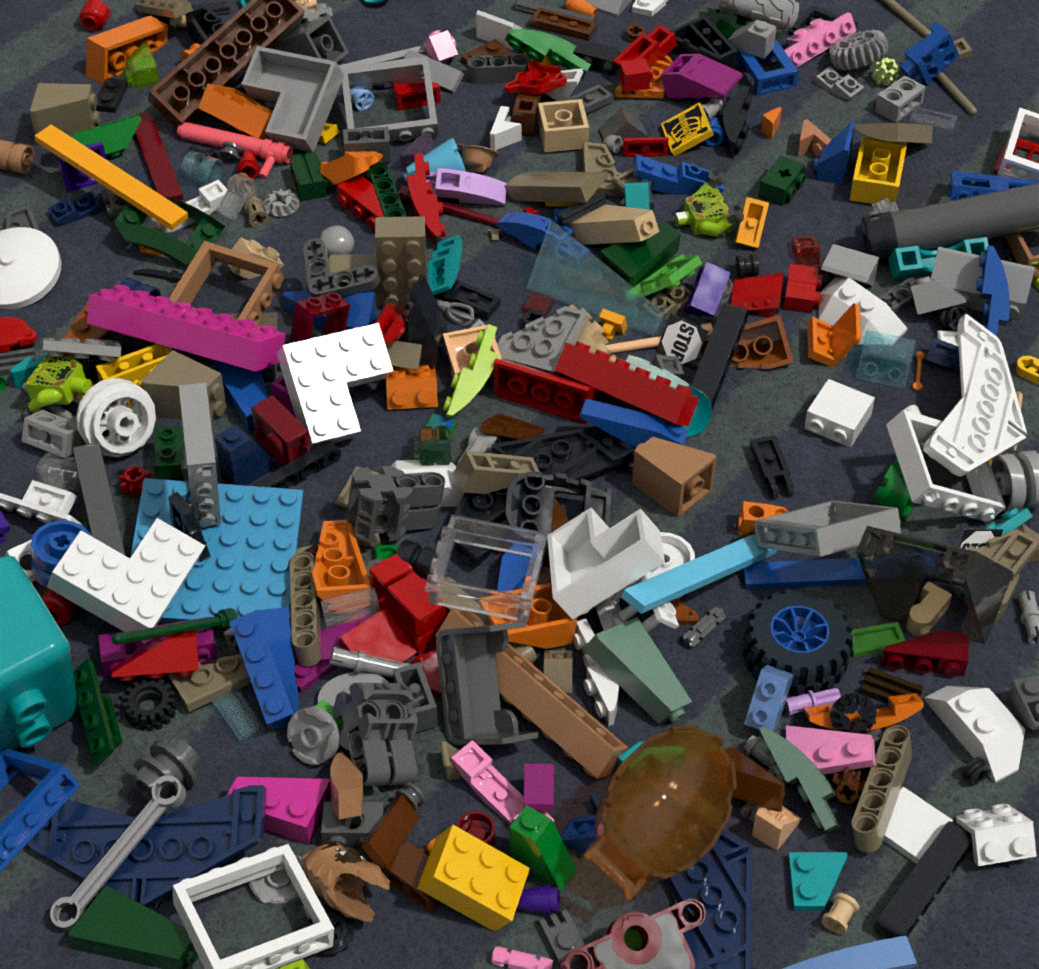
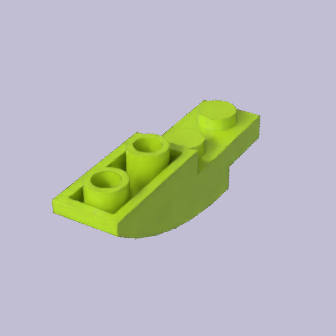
(470, 382)

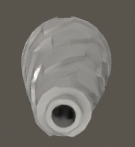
(778, 12)

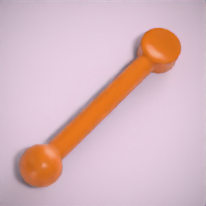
(917, 386)

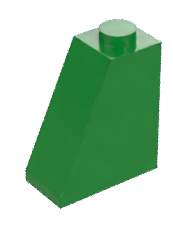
(540, 847)

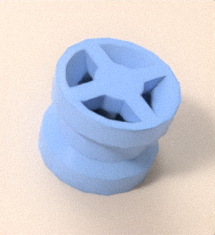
(361, 97)

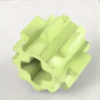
(885, 71)

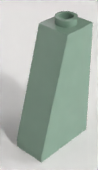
(640, 669)

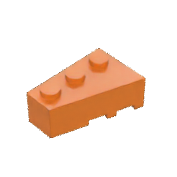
(236, 109)

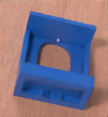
(772, 80)

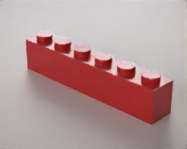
(628, 384)

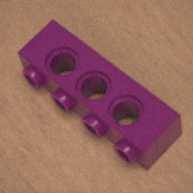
(114, 654)

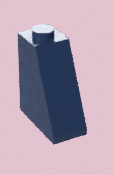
(241, 458)

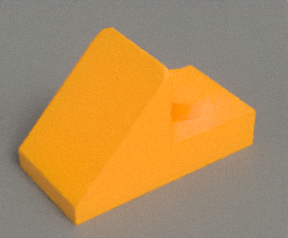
(751, 227)

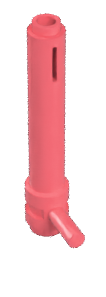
(267, 149)

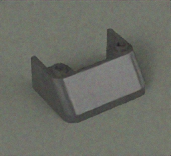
(471, 685)

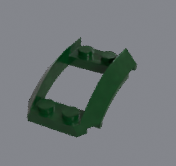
(130, 226)

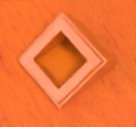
(771, 122)

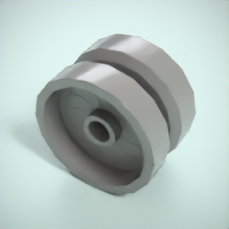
(1018, 479)

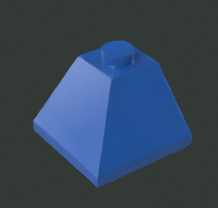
(835, 157)

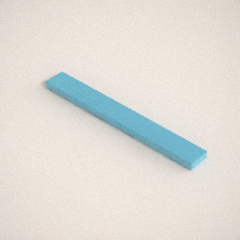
(695, 574)

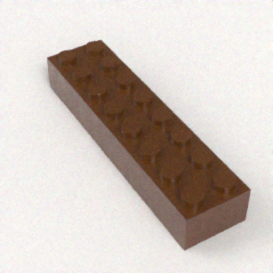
(223, 57)

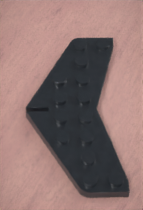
(569, 452)

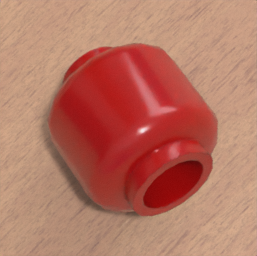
(94, 15)
(59, 606)

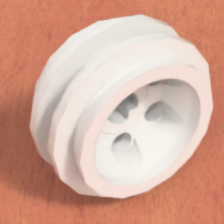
(137, 421)

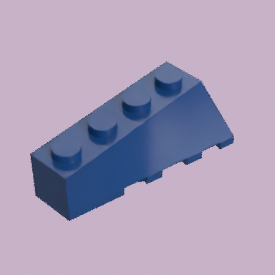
(268, 657)

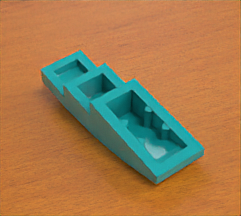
(444, 264)

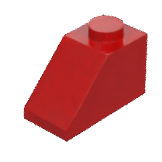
(412, 93)

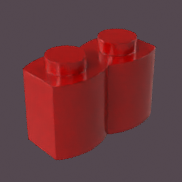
(802, 287)

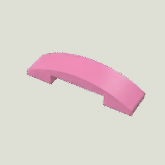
(488, 783)

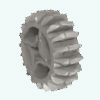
(858, 49)

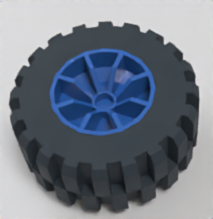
(800, 637)

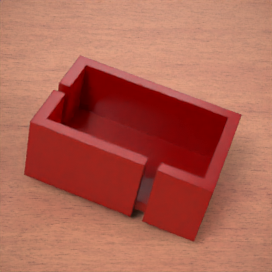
(406, 601)

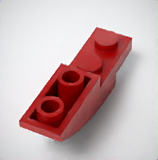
(424, 202)
(391, 322)

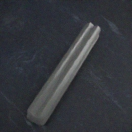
(531, 7)

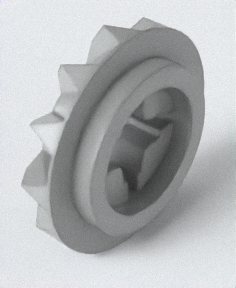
(280, 209)

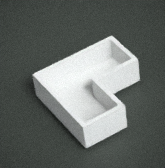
(323, 370)
(597, 561)
(123, 589)

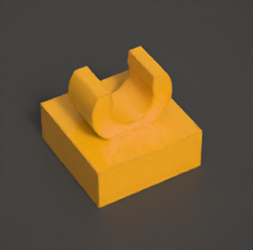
(612, 323)

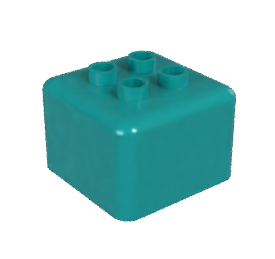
(34, 663)

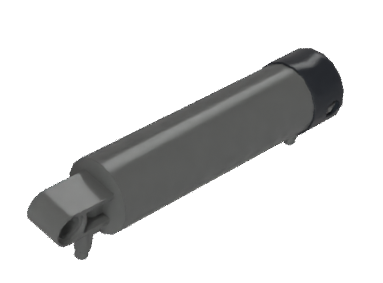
(952, 221)

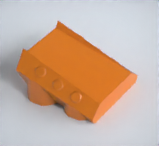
(349, 165)

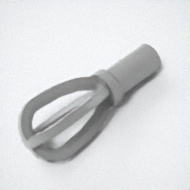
(446, 308)

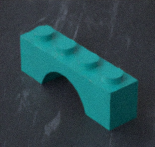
(912, 260)

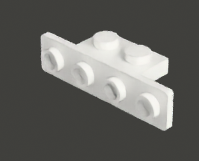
(43, 502)

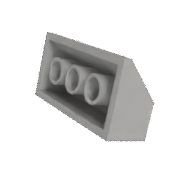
(961, 272)

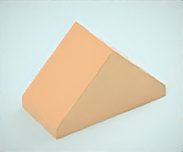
(774, 826)

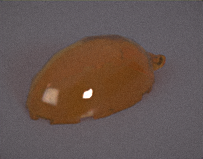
(663, 807)

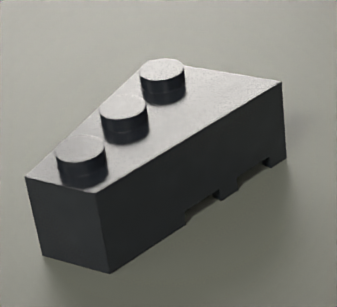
(704, 38)

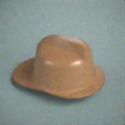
(477, 158)

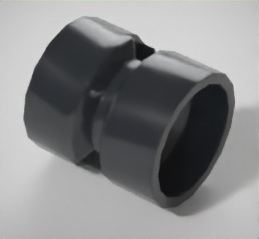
(418, 558)

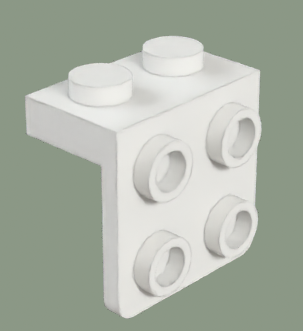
(999, 834)

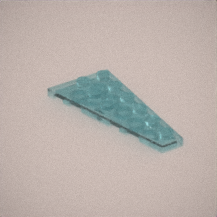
(580, 278)

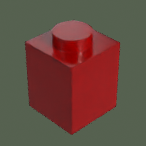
(635, 75)

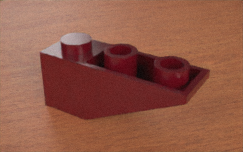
(935, 652)

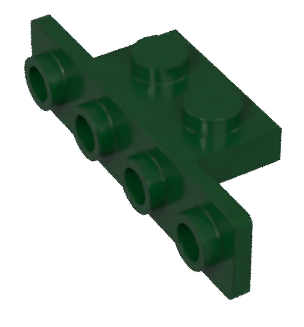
(96, 714)

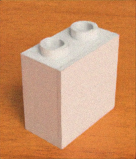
(839, 413)

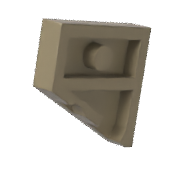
(1010, 550)

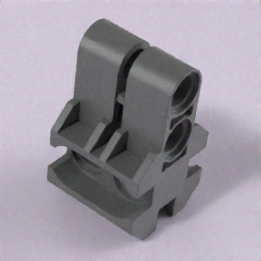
(393, 502)
(379, 732)

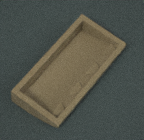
(897, 132)
(554, 186)

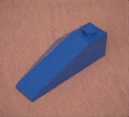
(361, 311)
(631, 425)

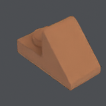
(812, 139)

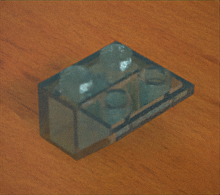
(886, 359)

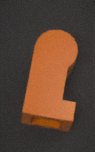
(753, 511)

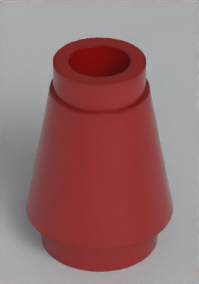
(248, 164)

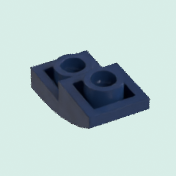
(67, 212)

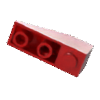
(360, 198)
(165, 655)

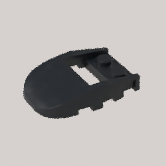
(531, 499)

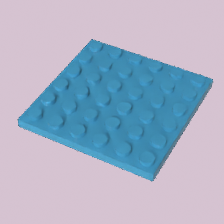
(246, 550)

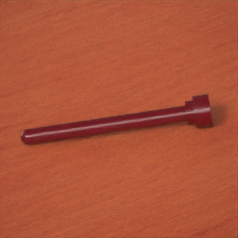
(453, 209)

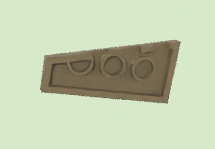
(164, 8)

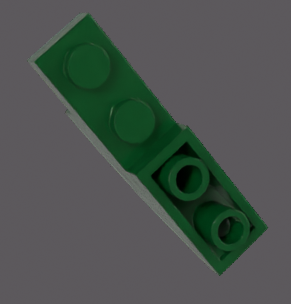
(730, 22)

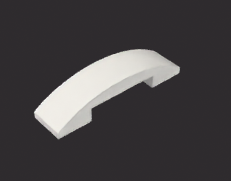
(207, 202)

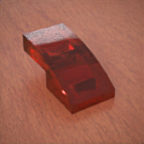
(807, 252)

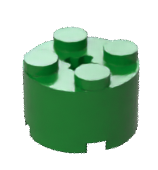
(895, 492)

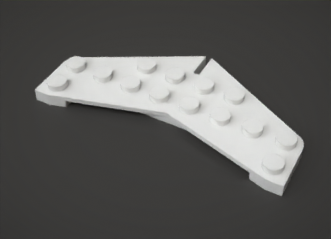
(988, 413)

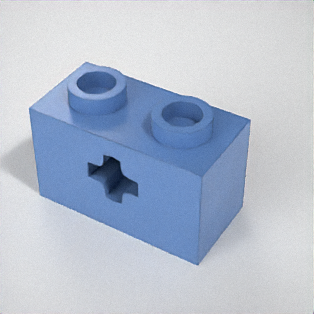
(769, 698)

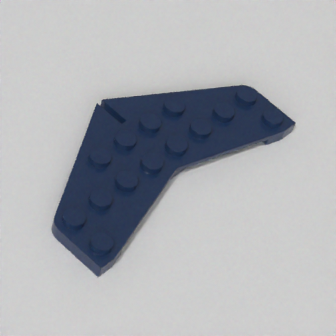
(173, 849)
(726, 894)

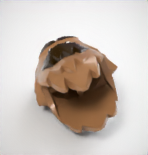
(340, 876)

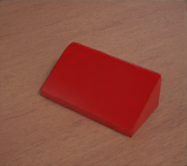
(645, 147)

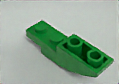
(542, 44)

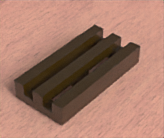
(889, 683)

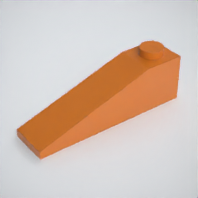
(338, 562)

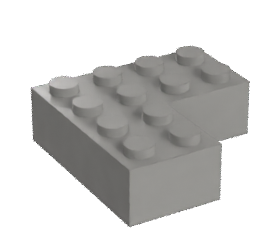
(302, 93)

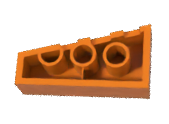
(111, 49)

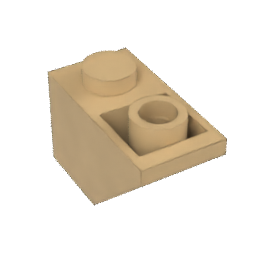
(254, 249)

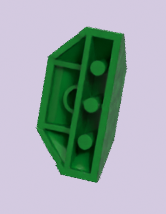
(113, 135)

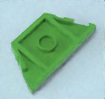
(669, 274)

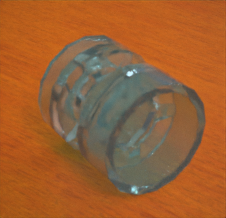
(201, 168)

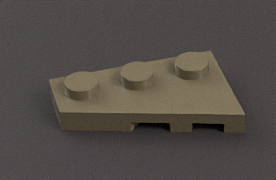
(599, 159)

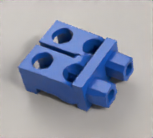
(930, 56)

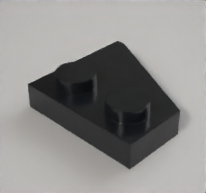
(184, 520)

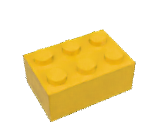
(878, 170)
(473, 878)

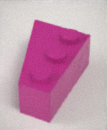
(292, 804)

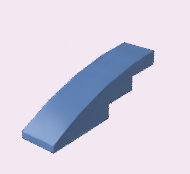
(880, 954)

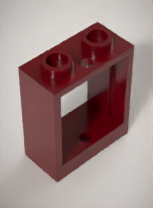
(331, 304)
(279, 431)

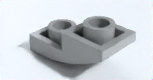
(843, 87)

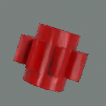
(133, 481)

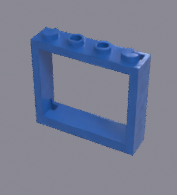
(38, 805)

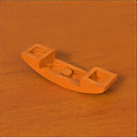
(899, 709)

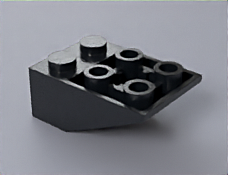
(425, 322)

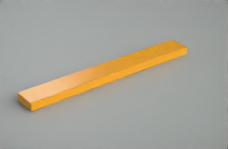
(111, 177)

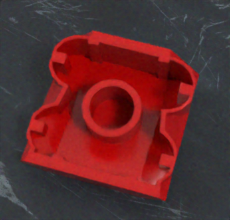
(758, 294)

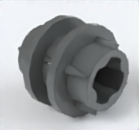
(168, 758)

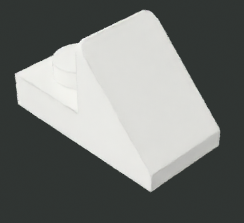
(504, 130)

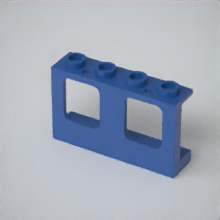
(962, 187)

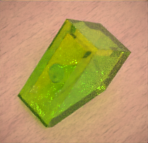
(142, 68)

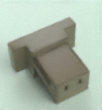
(495, 234)

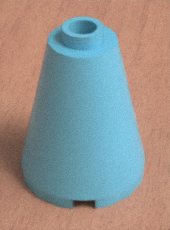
(443, 156)

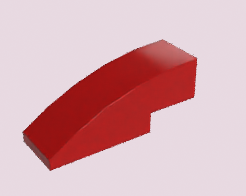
(649, 46)

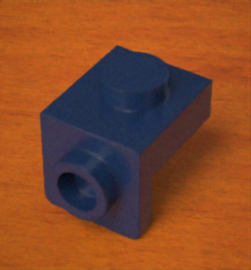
(943, 355)

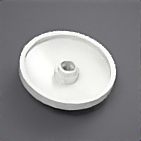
(27, 266)

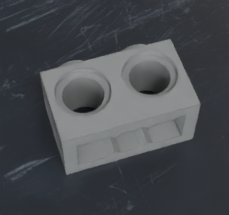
(900, 98)
(51, 433)

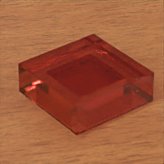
(538, 302)

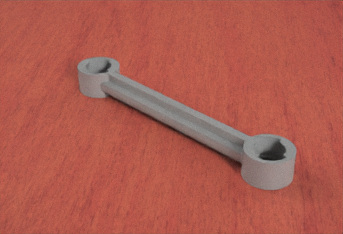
(119, 851)

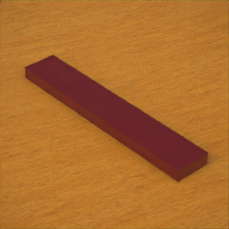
(157, 158)

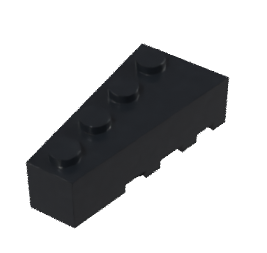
(202, 23)

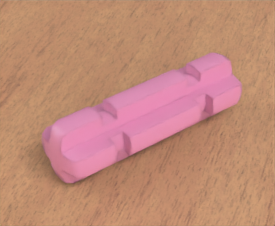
(519, 959)

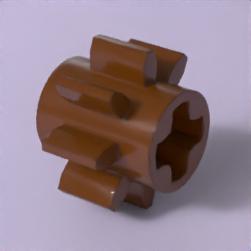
(848, 786)

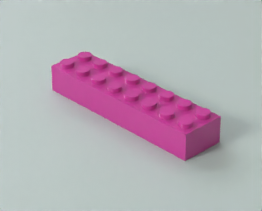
(185, 327)

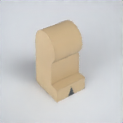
(932, 606)

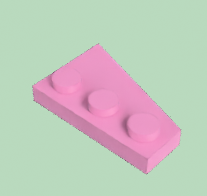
(833, 749)

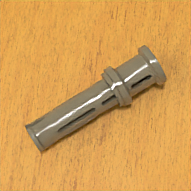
(259, 205)

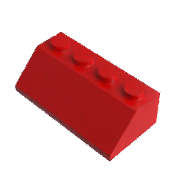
(541, 389)

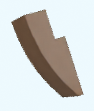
(346, 787)

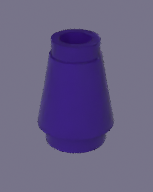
(540, 900)

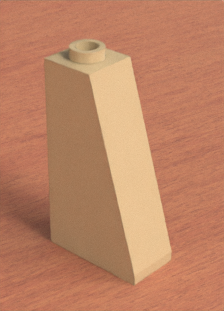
(614, 225)

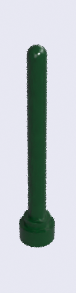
(219, 621)

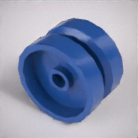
(50, 545)

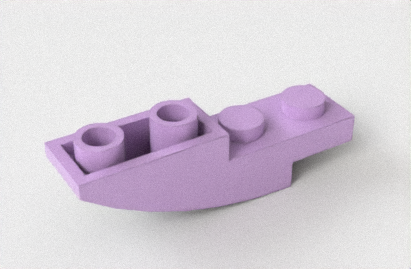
(467, 187)

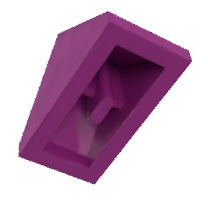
(539, 786)

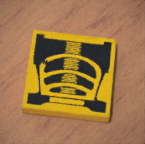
(687, 129)

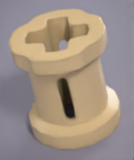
(840, 913)

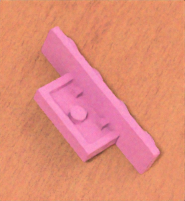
(818, 37)

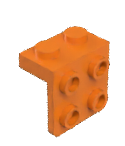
(832, 342)
(412, 388)

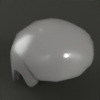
(337, 240)

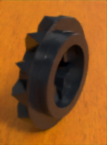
(848, 704)
(343, 933)

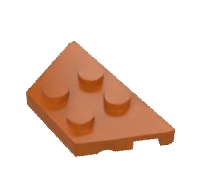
(656, 85)

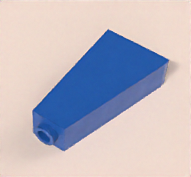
(242, 389)

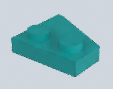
(814, 878)

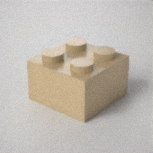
(562, 125)

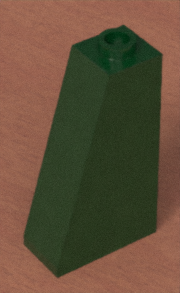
(640, 259)
(132, 933)

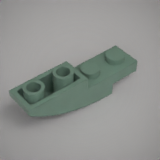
(795, 767)

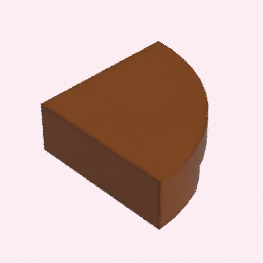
(684, 614)

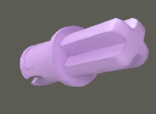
(797, 703)

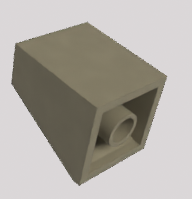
(65, 107)
(176, 370)

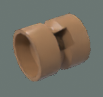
(16, 157)

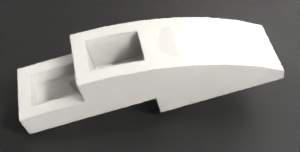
(598, 681)

